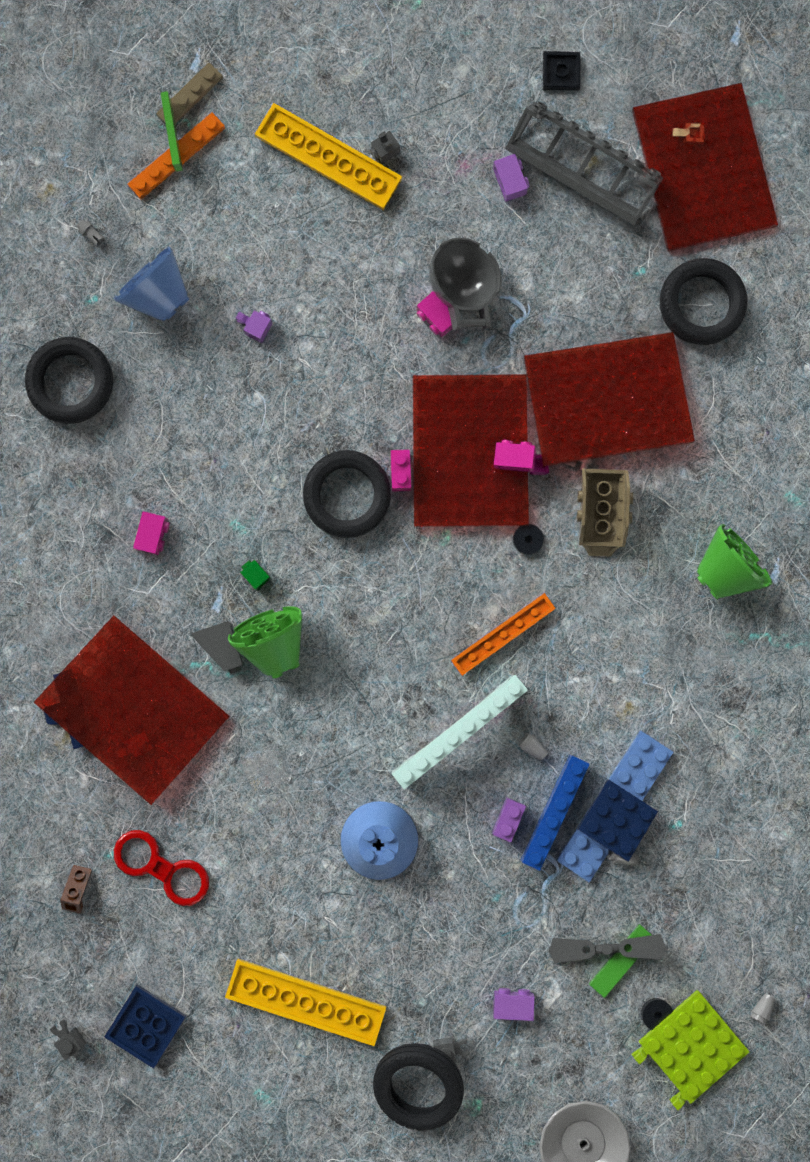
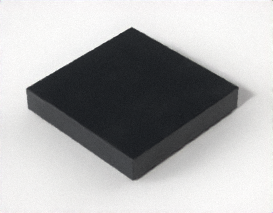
(561, 70)

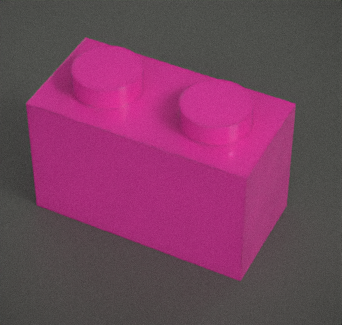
(435, 314)
(515, 456)
(400, 470)
(151, 533)

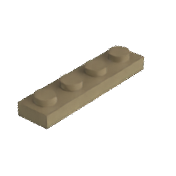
(192, 92)

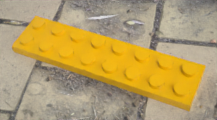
(328, 156)
(305, 1002)

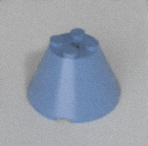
(155, 288)
(383, 822)

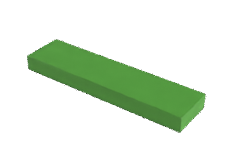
(171, 131)
(616, 966)

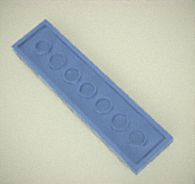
(636, 775)

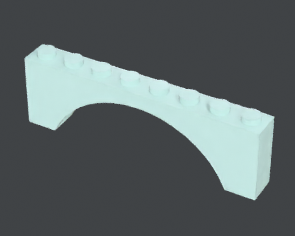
(459, 732)

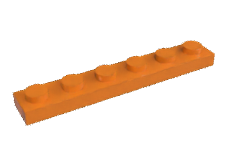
(188, 146)
(503, 634)

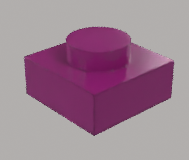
(539, 469)

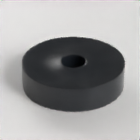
(524, 547)
(650, 1008)

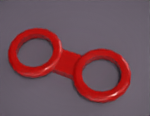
(161, 868)

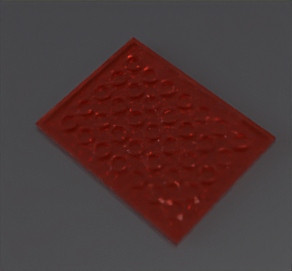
(711, 176)
(608, 399)
(455, 447)
(132, 709)

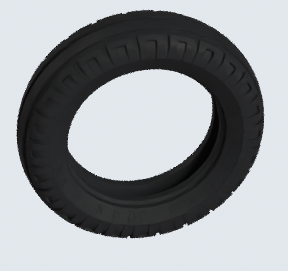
(711, 269)
(49, 353)
(325, 467)
(408, 1115)

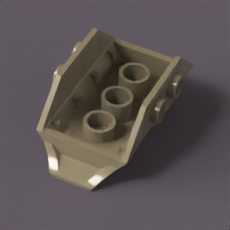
(604, 510)

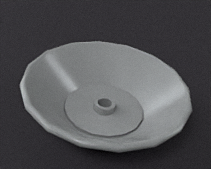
(588, 1122)

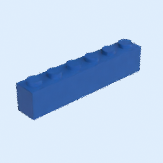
(554, 812)

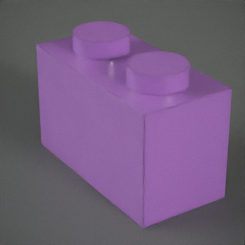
(510, 177)
(508, 819)
(513, 1005)

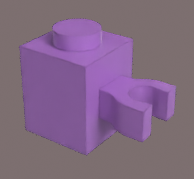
(256, 325)

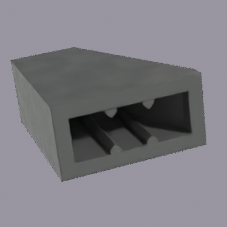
(216, 644)

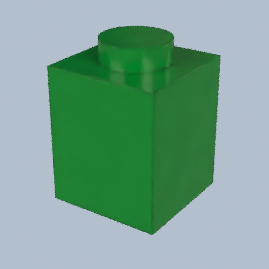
(255, 574)

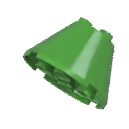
(731, 566)
(270, 640)

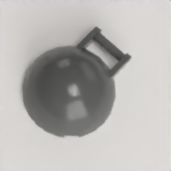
(465, 280)

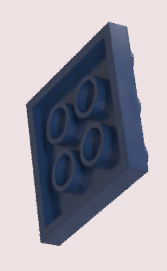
(617, 820)
(145, 1026)

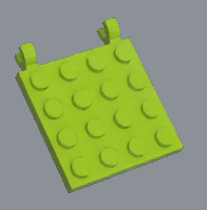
(692, 1048)

